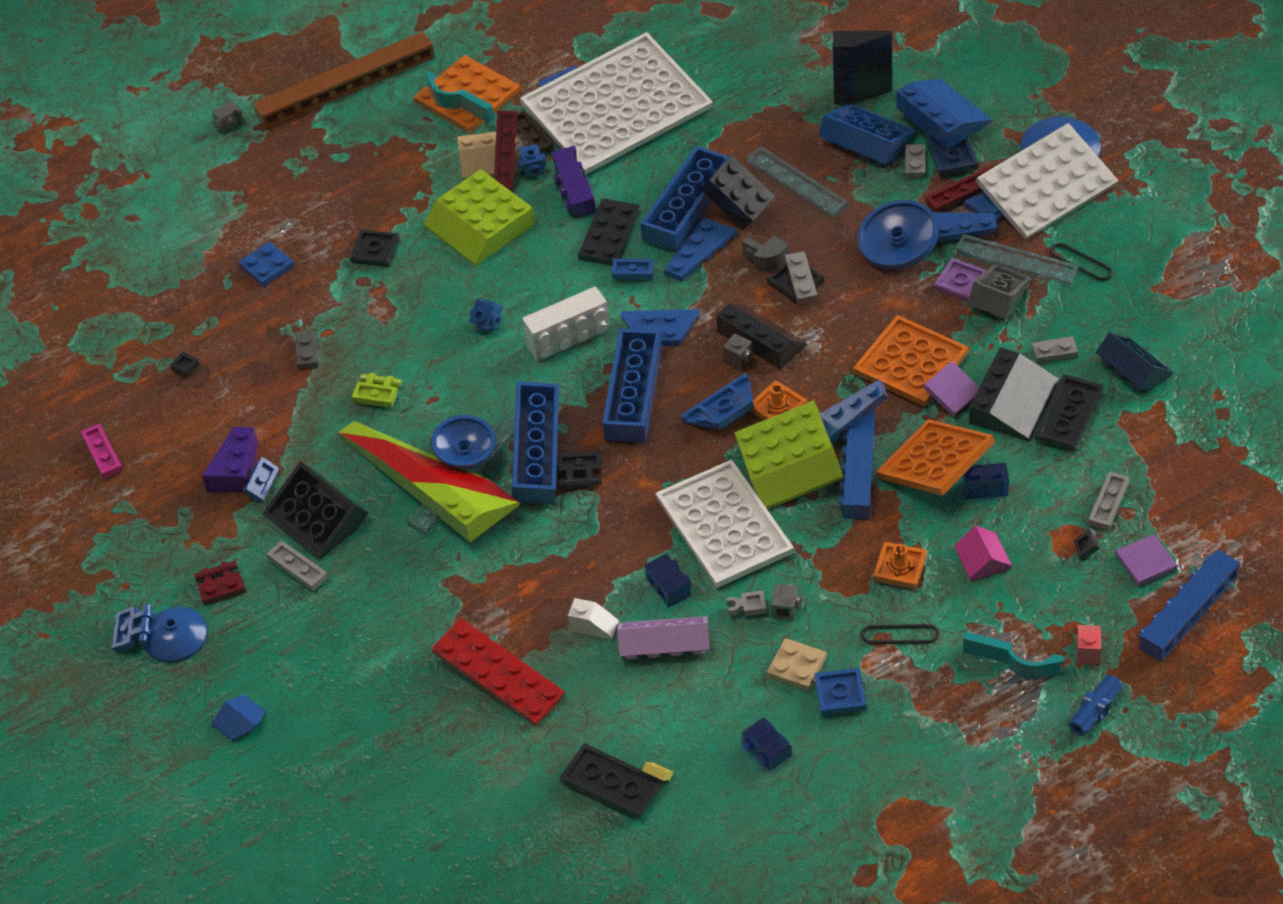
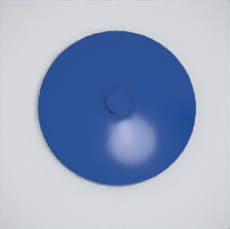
(1047, 126)
(898, 234)

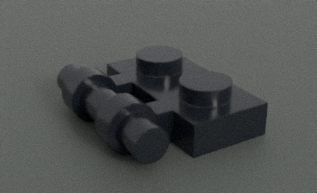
(579, 464)

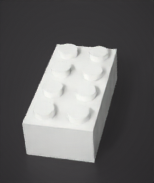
(566, 323)

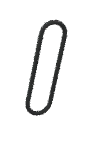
(1084, 255)
(900, 626)

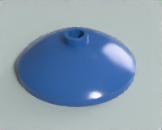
(463, 441)
(178, 641)

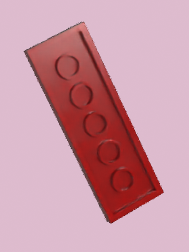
(498, 672)

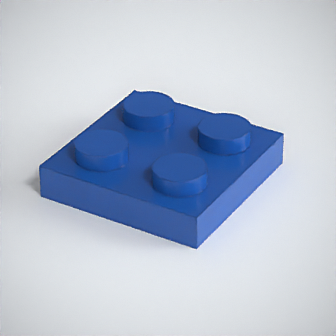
(266, 264)
(840, 691)

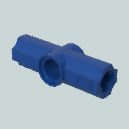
(1095, 705)

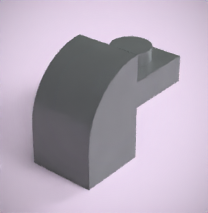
(766, 256)

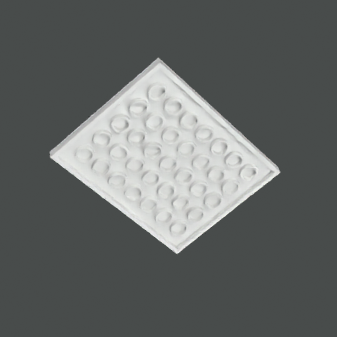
(616, 102)

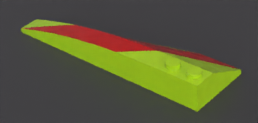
(454, 494)

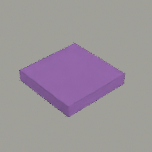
(957, 279)
(951, 388)
(1146, 560)

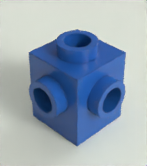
(531, 161)
(485, 314)

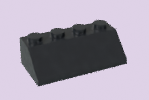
(768, 339)

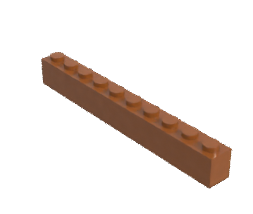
(343, 80)

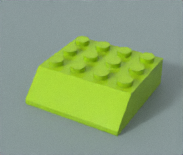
(479, 217)
(789, 455)

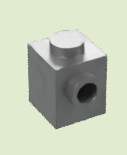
(737, 352)
(785, 601)

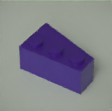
(572, 183)
(232, 462)

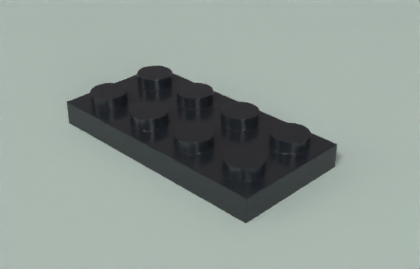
(609, 231)
(1069, 412)
(611, 781)

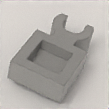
(751, 603)

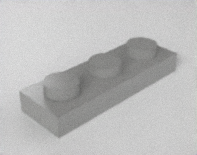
(801, 277)
(1108, 501)
(297, 565)

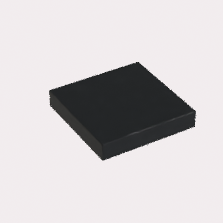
(375, 248)
(782, 283)

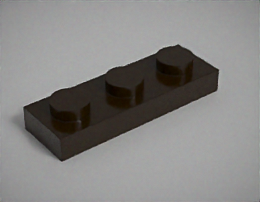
(532, 133)

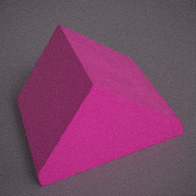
(981, 553)

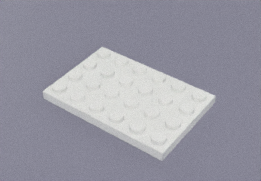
(1046, 181)
(724, 523)

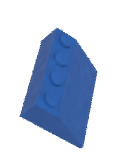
(940, 111)
(866, 133)

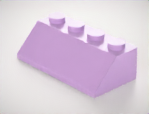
(663, 636)

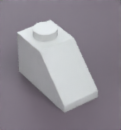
(591, 619)

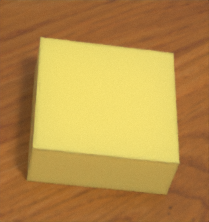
(657, 771)

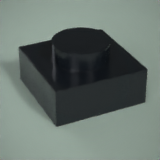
(184, 364)
(1086, 544)

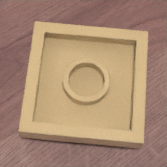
(796, 664)

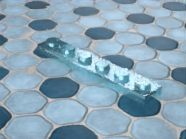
(797, 181)
(1017, 259)

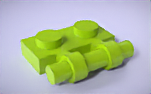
(376, 390)

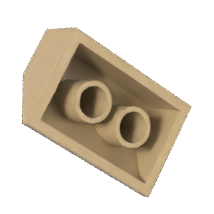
(478, 153)

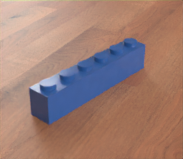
(857, 468)
(1188, 605)

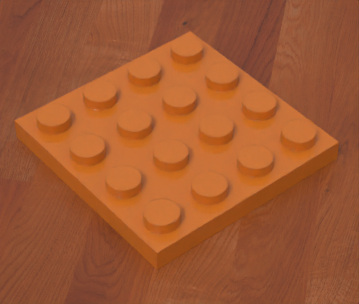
(475, 79)
(908, 358)
(935, 457)

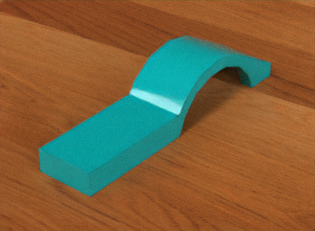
(460, 99)
(1003, 652)

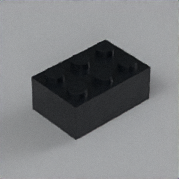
(737, 192)

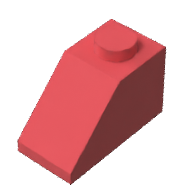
(1088, 644)

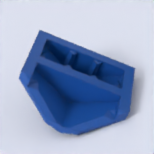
(238, 717)

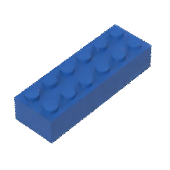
(682, 201)
(632, 385)
(535, 442)

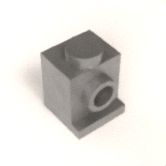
(227, 117)

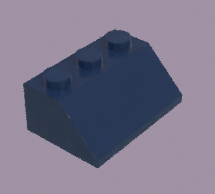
(1132, 362)

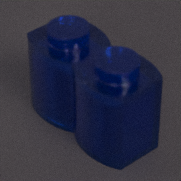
(766, 744)

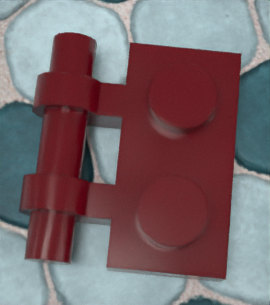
(222, 587)

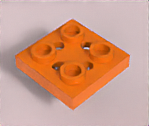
(776, 400)
(900, 561)

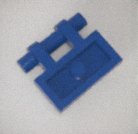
(127, 629)

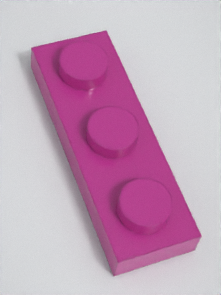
(101, 451)

